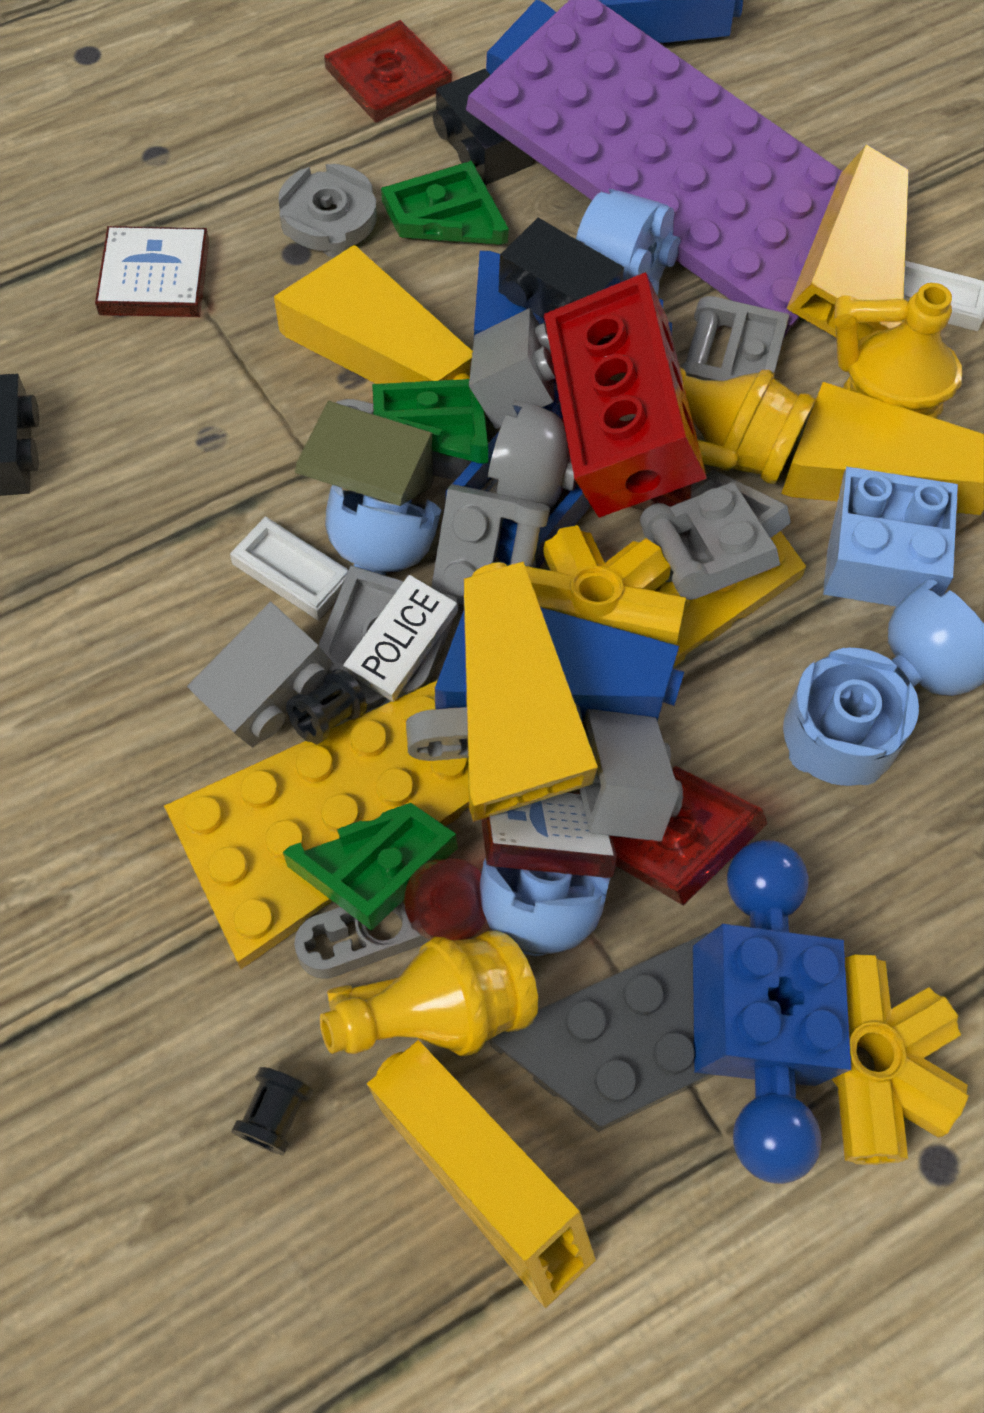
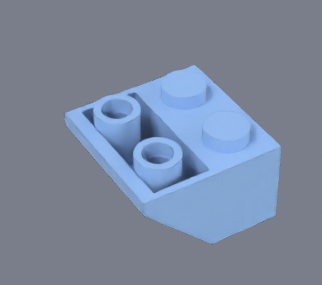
(890, 536)

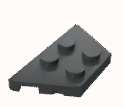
(615, 1041)

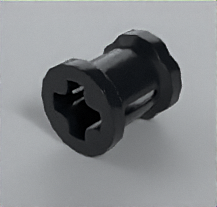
(326, 706)
(272, 1110)

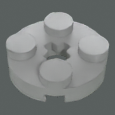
(332, 229)

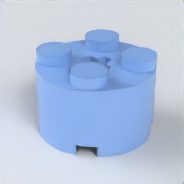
(631, 233)
(849, 717)

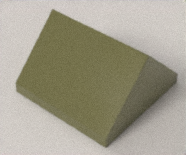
(368, 455)

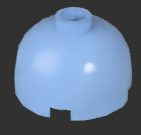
(379, 533)
(937, 642)
(542, 908)

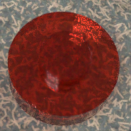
(445, 899)

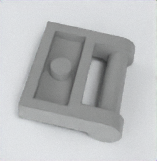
(752, 343)
(473, 532)
(726, 532)

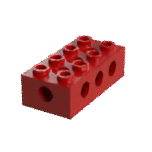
(613, 458)

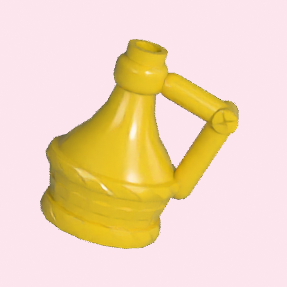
(903, 363)
(747, 421)
(447, 996)

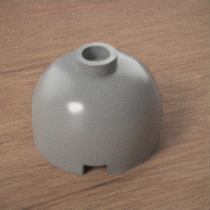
(532, 456)

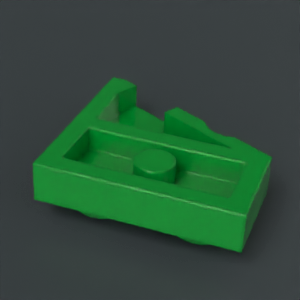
(445, 207)
(439, 407)
(373, 861)

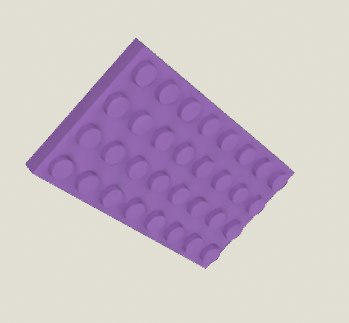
(635, 118)

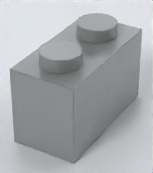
(511, 365)
(259, 674)
(634, 777)

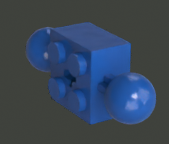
(771, 1011)

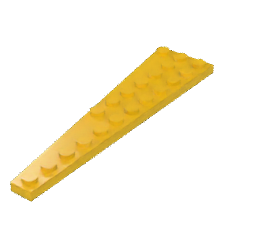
(307, 792)

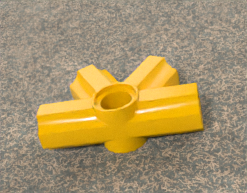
(610, 592)
(902, 1081)

